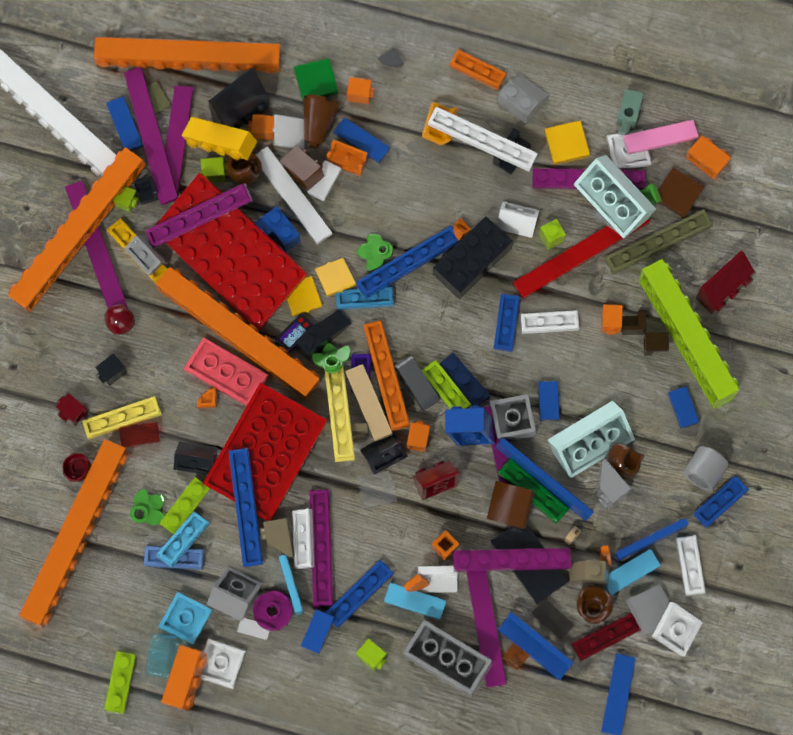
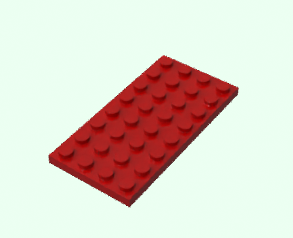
(235, 257)

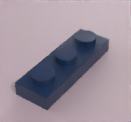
(464, 380)

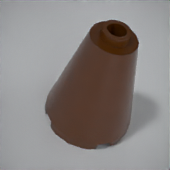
(318, 118)

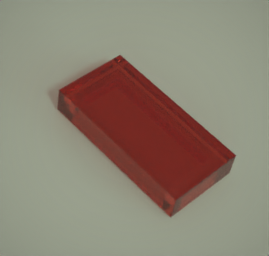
(139, 435)

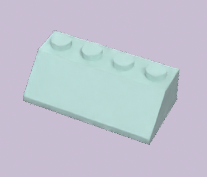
(614, 196)
(591, 439)

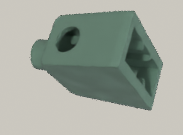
(629, 107)

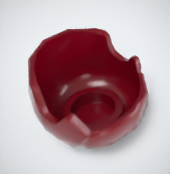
(119, 319)
(76, 467)

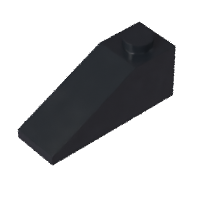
(322, 333)

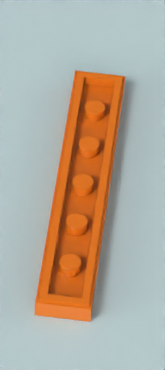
(386, 375)

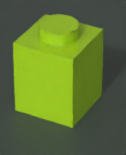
(214, 169)
(127, 200)
(552, 234)
(372, 655)

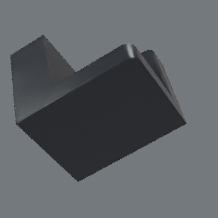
(146, 190)

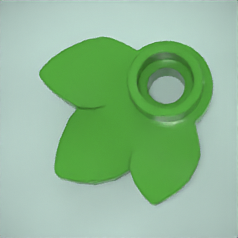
(372, 251)
(332, 358)
(149, 505)

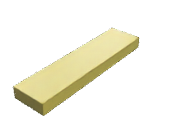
(121, 417)

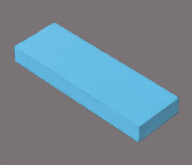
(182, 539)
(632, 571)
(291, 585)
(415, 601)

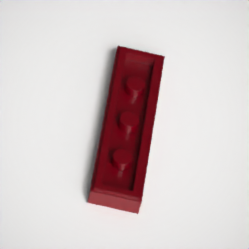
(605, 637)

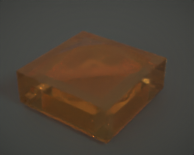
(515, 657)

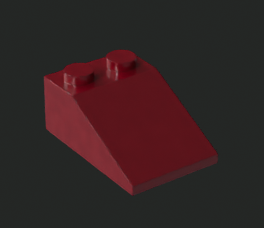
(436, 480)

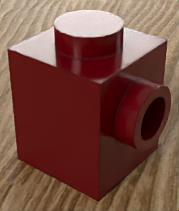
(70, 409)

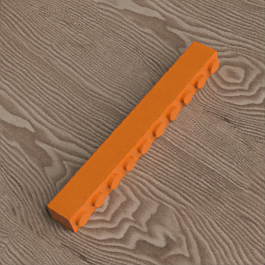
(187, 54)
(76, 230)
(237, 333)
(73, 534)

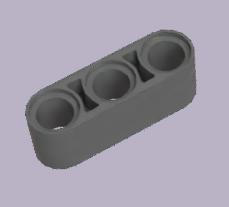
(416, 383)

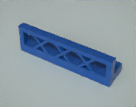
(536, 646)

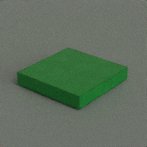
(316, 78)

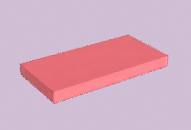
(225, 371)

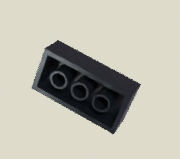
(472, 257)

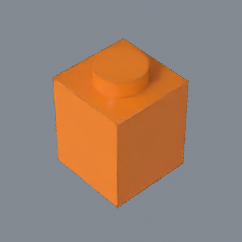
(360, 90)
(262, 127)
(611, 319)
(418, 436)
(445, 545)

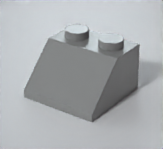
(521, 98)
(513, 418)
(610, 487)
(234, 593)

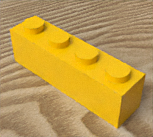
(219, 138)

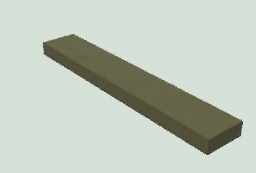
(658, 242)

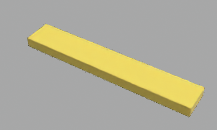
(339, 416)

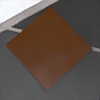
(679, 192)

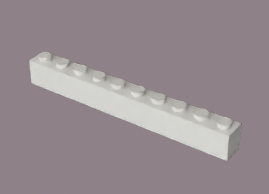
(54, 116)

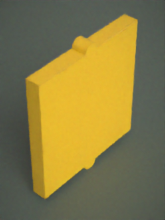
(335, 277)
(304, 298)

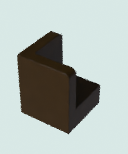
(634, 324)
(655, 342)

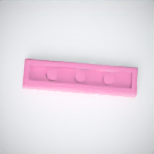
(660, 137)

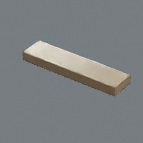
(368, 403)

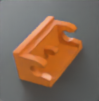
(347, 157)

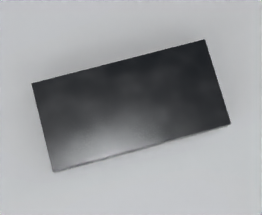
(537, 583)

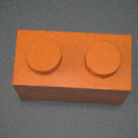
(708, 157)

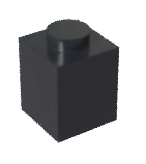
(110, 370)

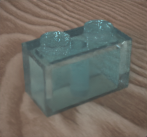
(161, 655)

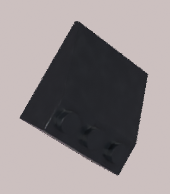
(239, 101)

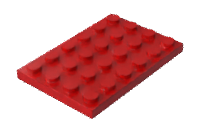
(278, 443)

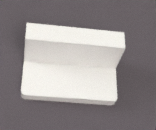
(517, 219)
(441, 579)

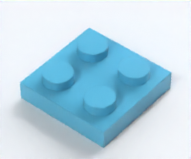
(185, 618)

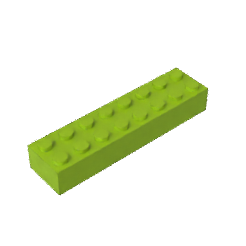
(688, 334)

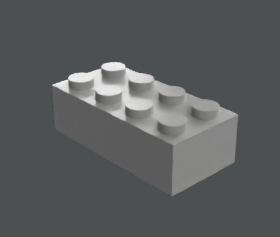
(447, 658)

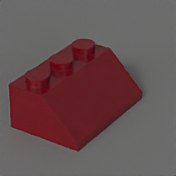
(726, 283)

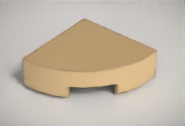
(572, 535)

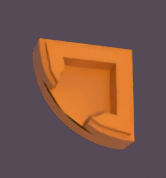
(461, 229)
(208, 399)
(605, 554)
(416, 583)

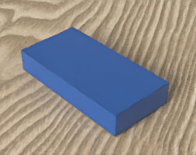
(548, 400)
(683, 407)
(317, 631)

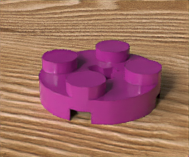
(274, 622)

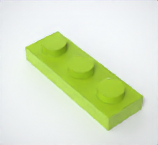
(445, 386)
(184, 505)
(120, 682)

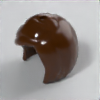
(244, 170)
(624, 461)
(594, 604)

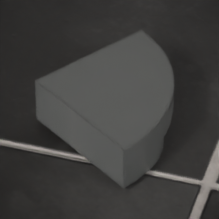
(391, 59)

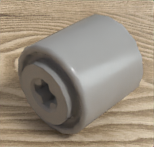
(705, 468)

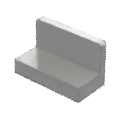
(147, 257)

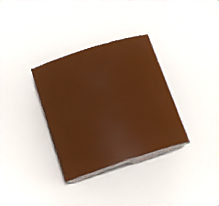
(510, 504)

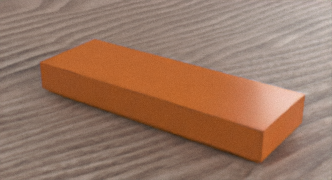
(478, 69)

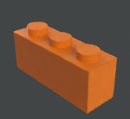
(184, 678)

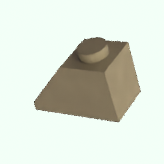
(278, 537)
(589, 572)

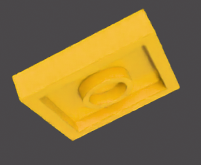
(567, 142)

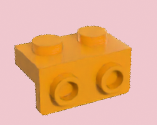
(433, 134)

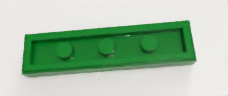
(542, 498)

